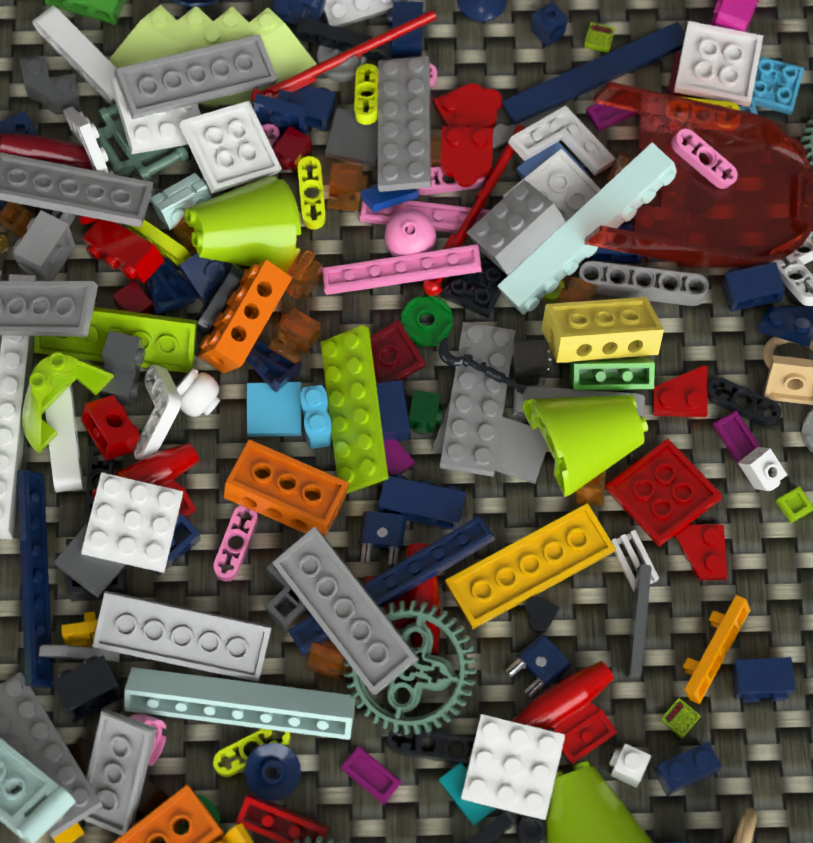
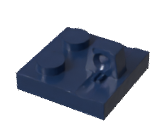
(292, 10)
(281, 112)
(203, 274)

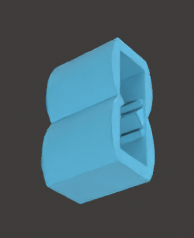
(316, 416)

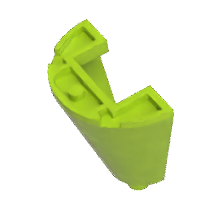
(248, 225)
(46, 385)
(586, 434)
(589, 811)

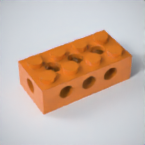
(244, 317)
(285, 489)
(166, 819)

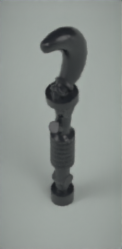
(467, 360)

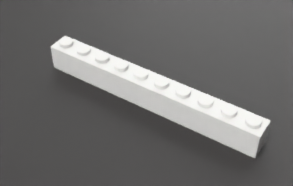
(15, 371)

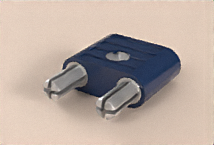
(382, 532)
(542, 661)

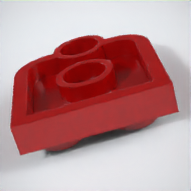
(469, 107)
(466, 153)

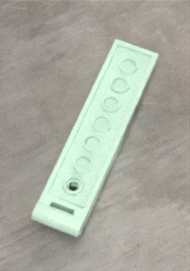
(28, 796)

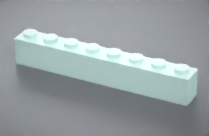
(566, 247)
(239, 703)

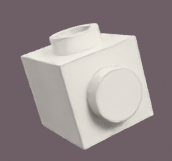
(762, 469)
(629, 765)

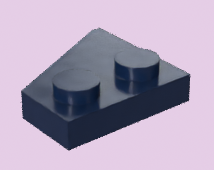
(169, 289)
(789, 323)
(271, 366)

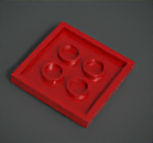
(663, 492)

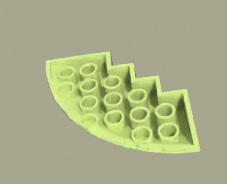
(163, 36)

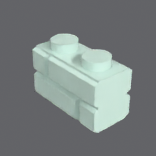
(173, 201)

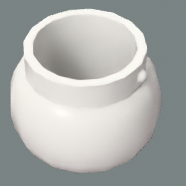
(198, 393)

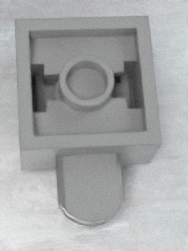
(45, 245)

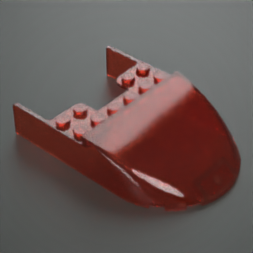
(704, 226)

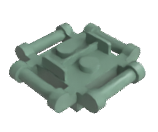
(142, 164)

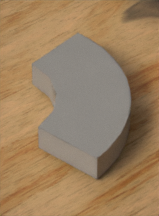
(76, 653)

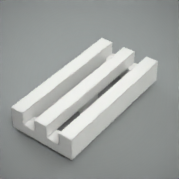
(624, 539)

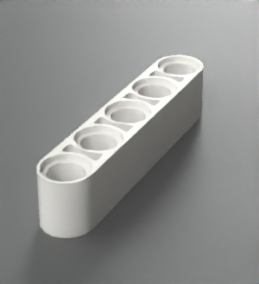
(77, 51)
(65, 446)

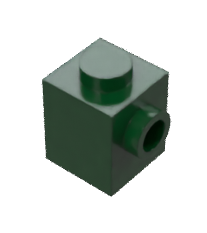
(425, 412)

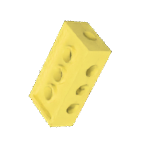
(602, 329)

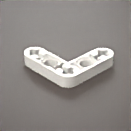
(795, 265)
(167, 405)

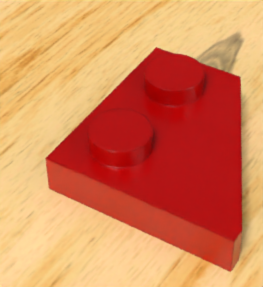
(682, 395)
(704, 550)

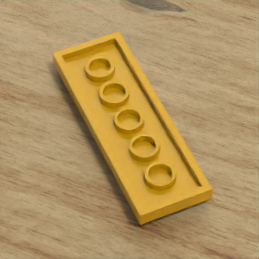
(529, 566)

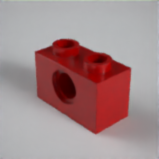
(110, 427)

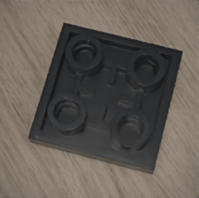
(476, 290)

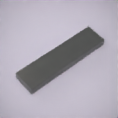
(638, 622)

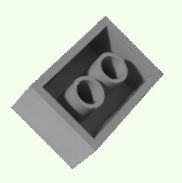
(516, 227)

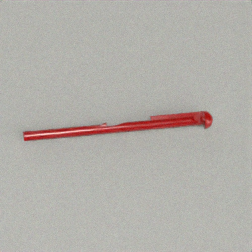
(308, 76)
(432, 286)

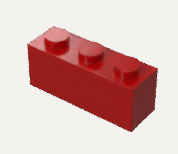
(122, 250)
(278, 822)

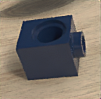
(549, 23)

